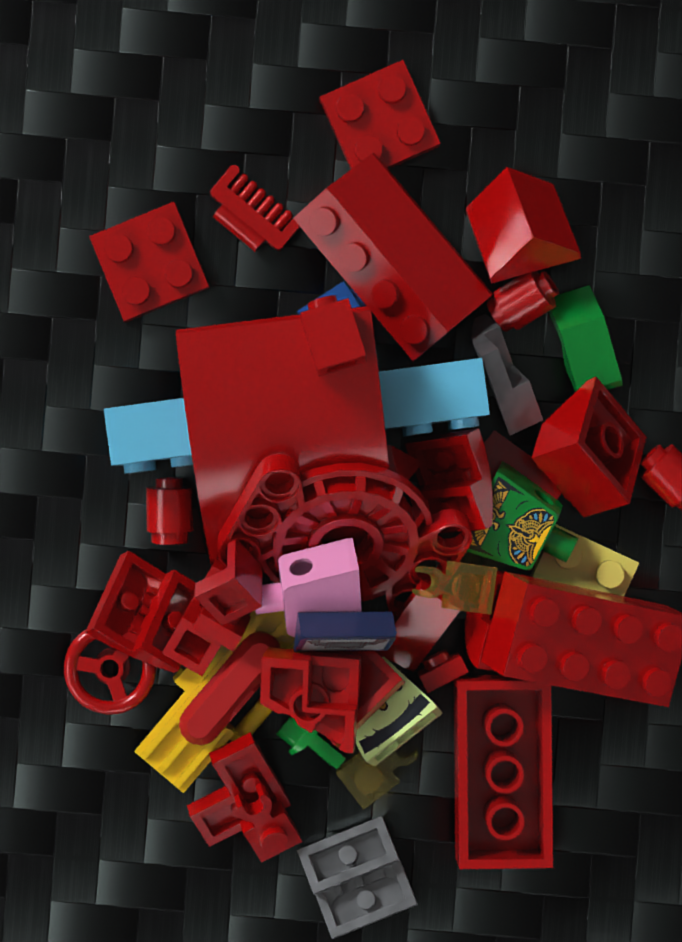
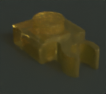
(463, 586)
(371, 782)

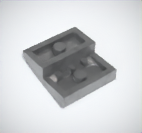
(357, 877)

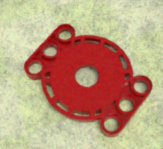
(343, 496)

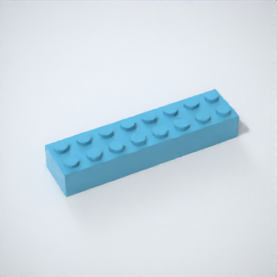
(410, 400)

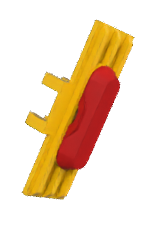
(203, 713)

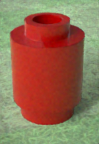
(523, 300)
(664, 473)
(169, 511)

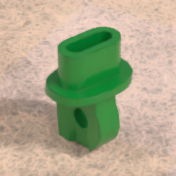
(300, 738)

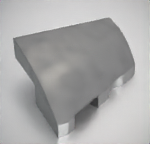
(507, 383)

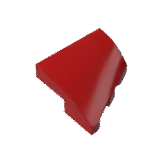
(315, 690)

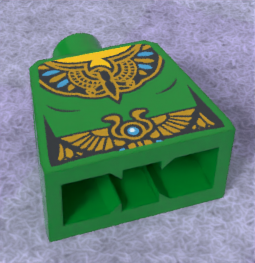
(521, 523)

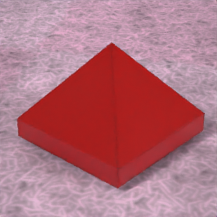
(402, 462)

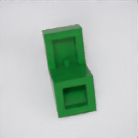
(585, 339)

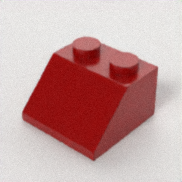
(591, 450)

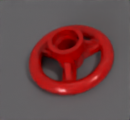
(121, 701)

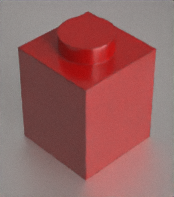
(332, 335)

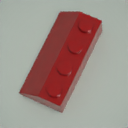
(393, 256)

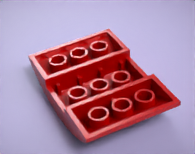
(259, 395)

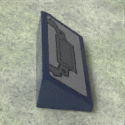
(344, 631)

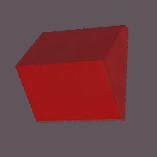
(520, 226)

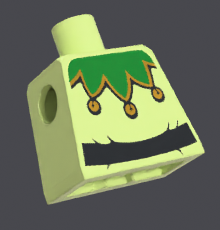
(395, 721)

